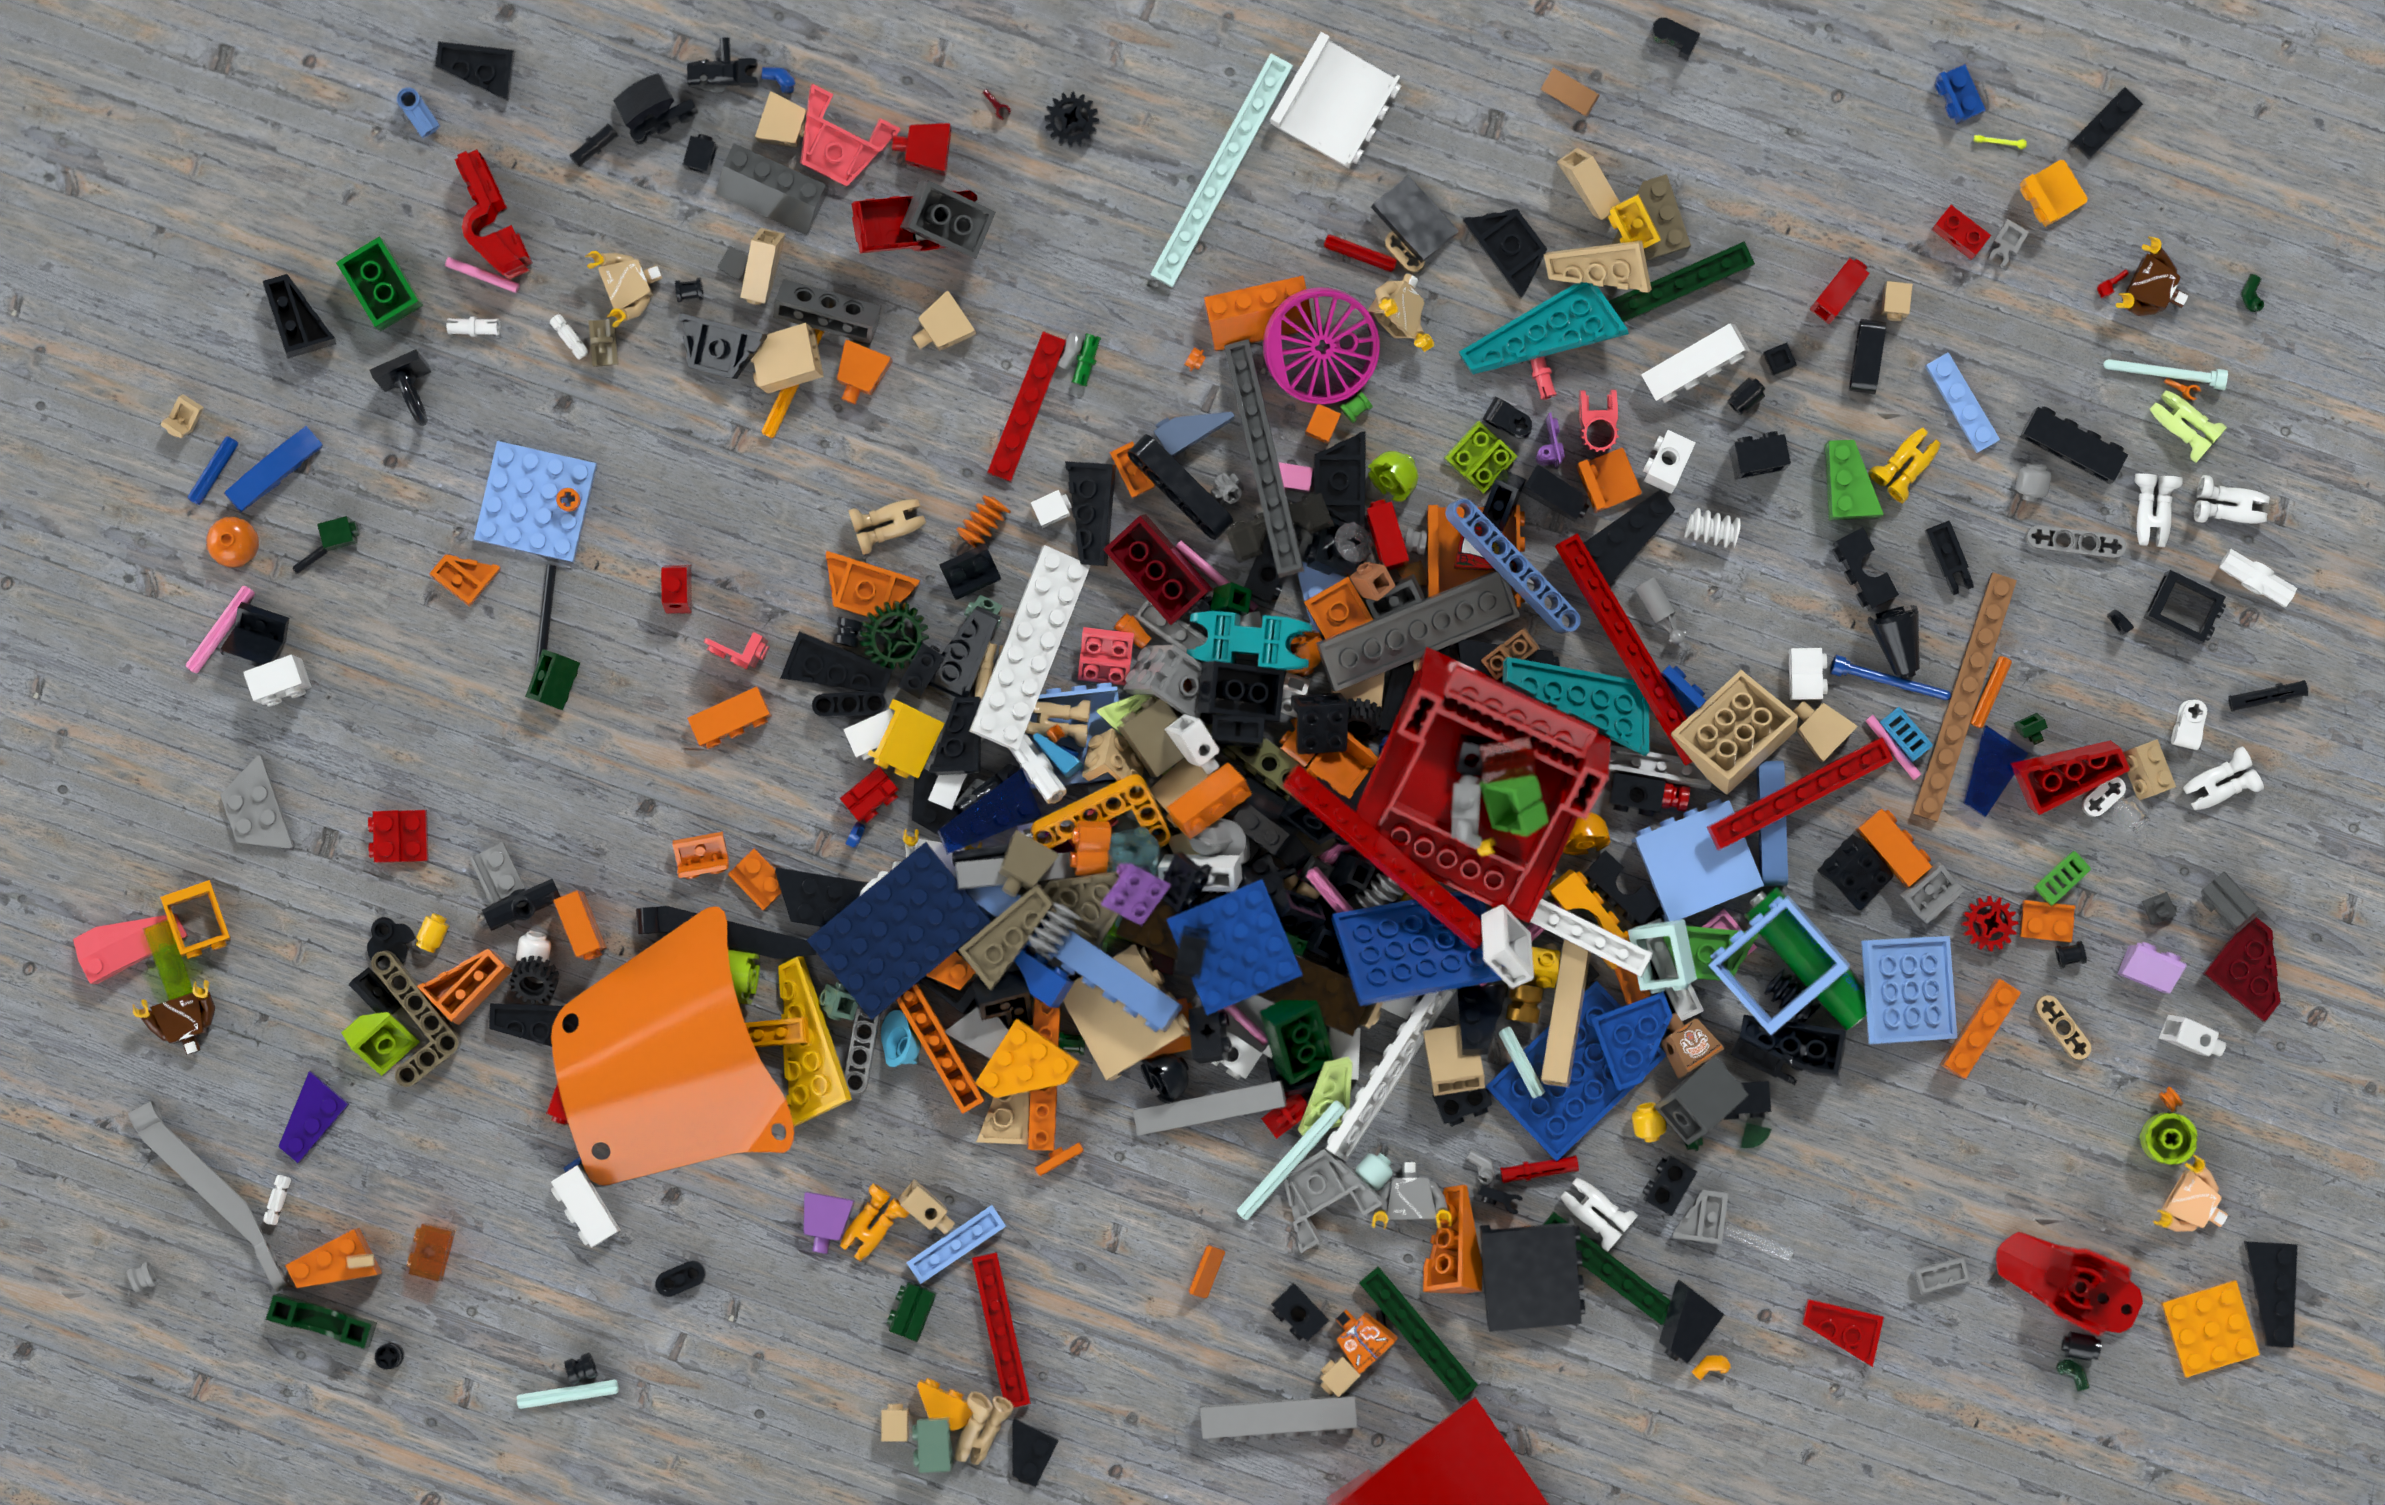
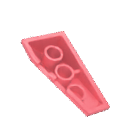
(115, 947)

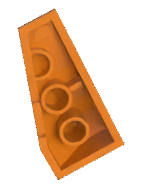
(1455, 1255)

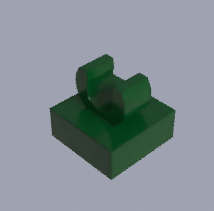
(2031, 728)

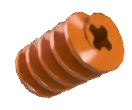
(982, 521)

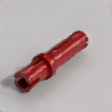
(1539, 1169)

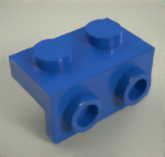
(1688, 696)

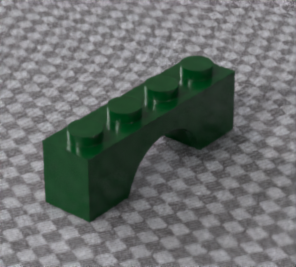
(322, 1320)

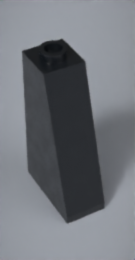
(1472, 652)

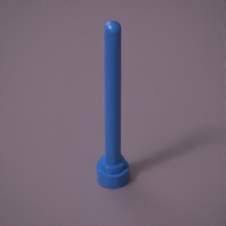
(1841, 666)

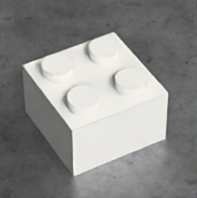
(277, 680)

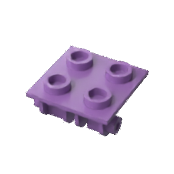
(1554, 451)
(1135, 893)

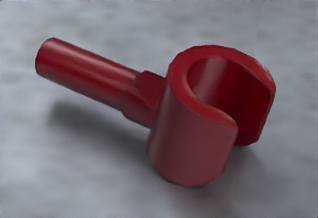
(996, 104)

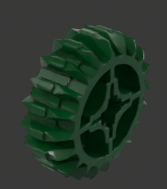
(897, 624)

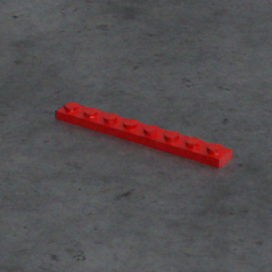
(1799, 793)

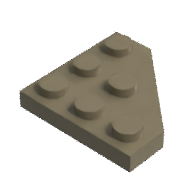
(1665, 214)
(1084, 898)

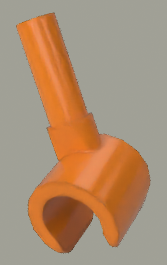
(2182, 388)
(1055, 733)

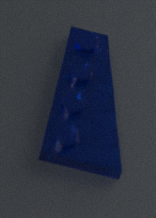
(996, 812)

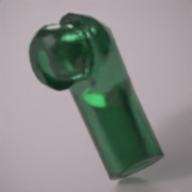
(2074, 1370)

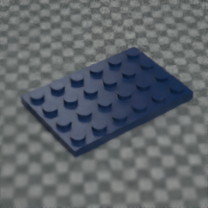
(898, 930)

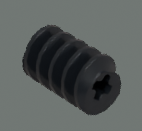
(1788, 992)

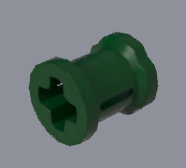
(1072, 1043)

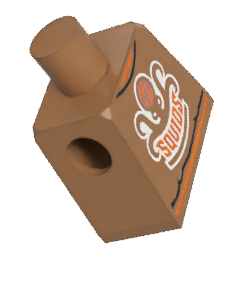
(1689, 1045)

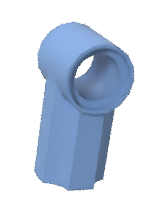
(418, 113)

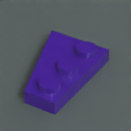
(311, 1117)

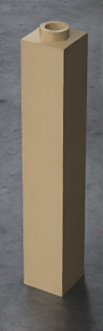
(1566, 1015)

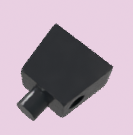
(1191, 952)

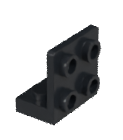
(1321, 723)

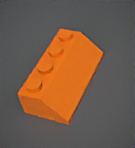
(1246, 312)

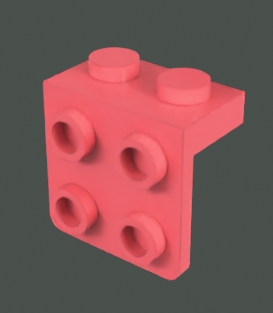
(755, 650)

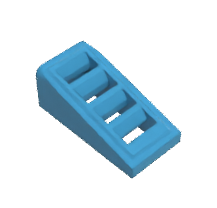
(1919, 735)
(1062, 759)

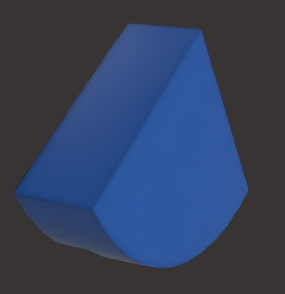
(855, 835)

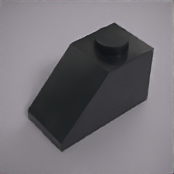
(1503, 498)

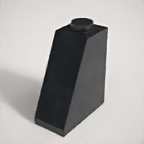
(1556, 494)
(1687, 1323)

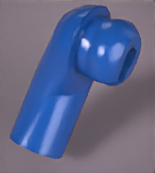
(781, 76)

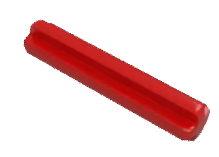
(1360, 253)

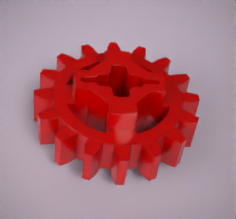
(2000, 927)

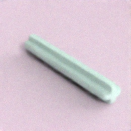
(567, 1394)

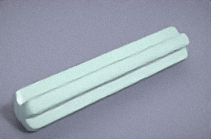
(1521, 1062)

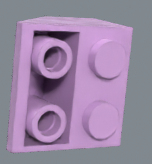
(2151, 968)

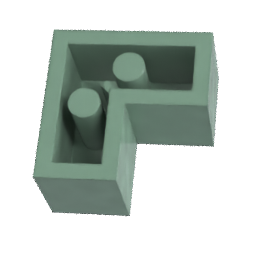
(934, 1445)

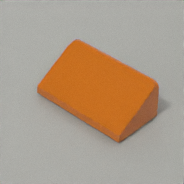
(1207, 1271)

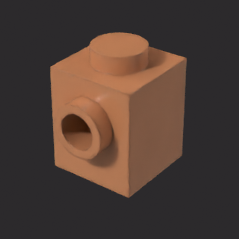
(1372, 581)

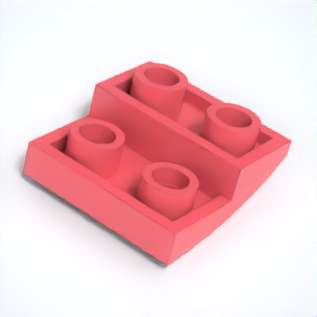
(1105, 656)

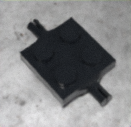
(1265, 869)

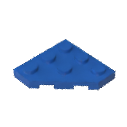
(1632, 1037)

